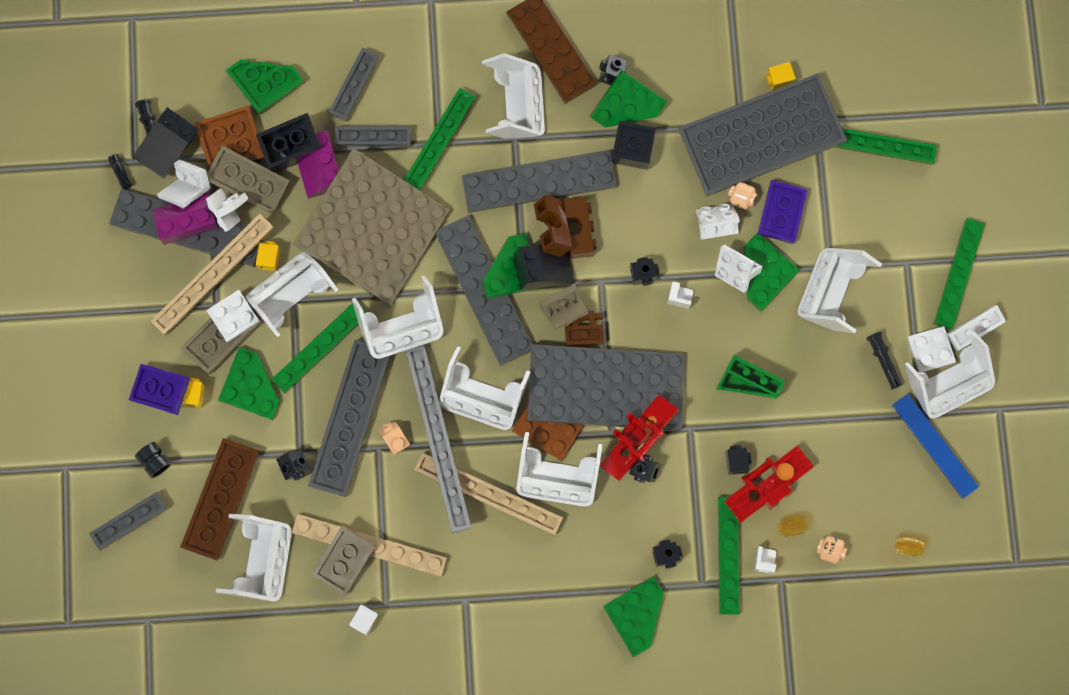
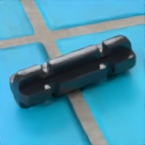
(119, 171)

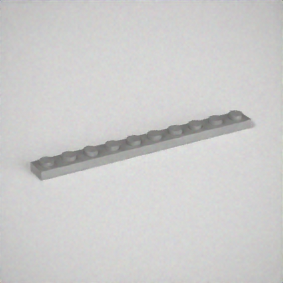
(438, 439)

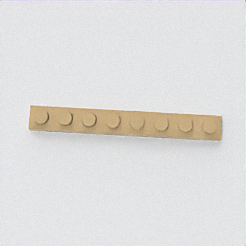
(212, 274)
(496, 498)
(383, 550)

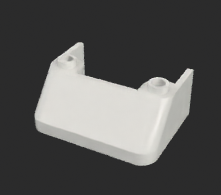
(522, 96)
(829, 284)
(287, 288)
(403, 331)
(957, 384)
(478, 399)
(557, 481)
(266, 559)

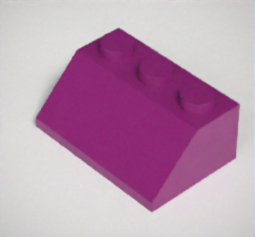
(319, 168)
(179, 223)

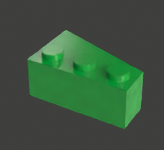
(749, 379)

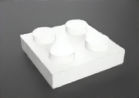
(233, 316)
(931, 349)

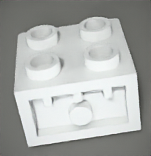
(190, 185)

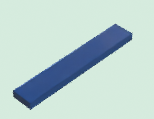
(935, 446)

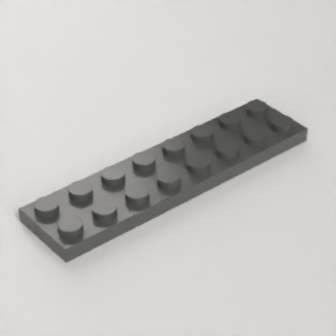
(534, 180)
(135, 214)
(495, 315)
(348, 421)

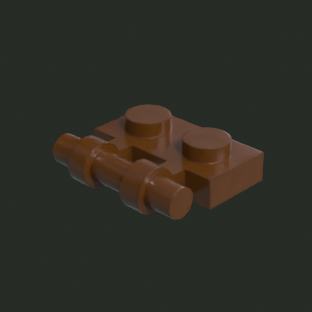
(585, 334)

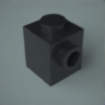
(738, 460)

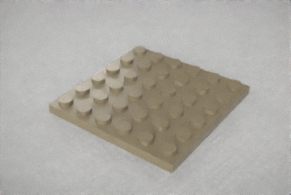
(371, 227)

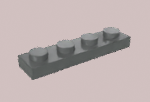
(354, 84)
(373, 136)
(128, 521)

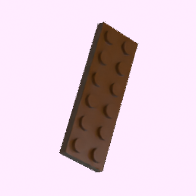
(551, 49)
(219, 499)

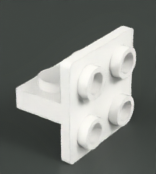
(225, 207)
(717, 221)
(736, 268)

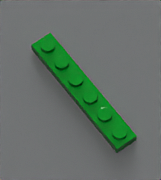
(439, 139)
(889, 147)
(959, 273)
(317, 349)
(728, 560)

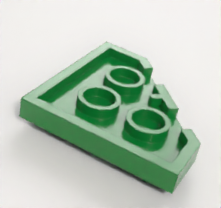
(264, 82)
(627, 102)
(775, 272)
(502, 275)
(249, 386)
(636, 615)

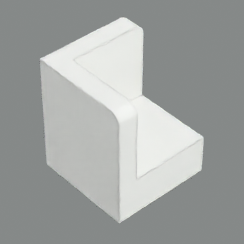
(680, 296)
(765, 560)
(363, 620)

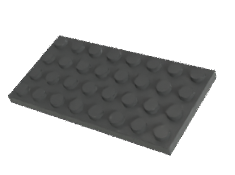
(762, 134)
(601, 385)

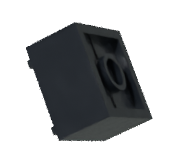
(633, 145)

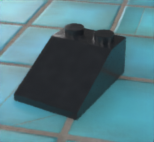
(165, 142)
(288, 142)
(542, 269)

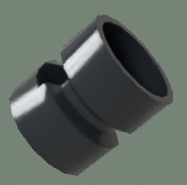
(153, 460)

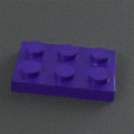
(782, 212)
(159, 389)

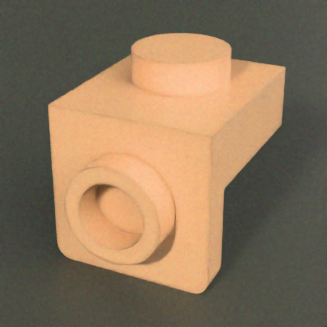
(394, 437)

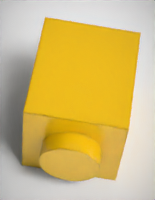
(780, 76)
(268, 256)
(194, 394)

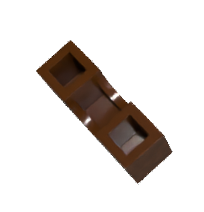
(578, 211)
(552, 213)

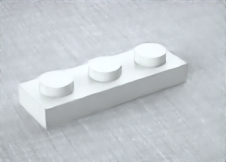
(979, 324)

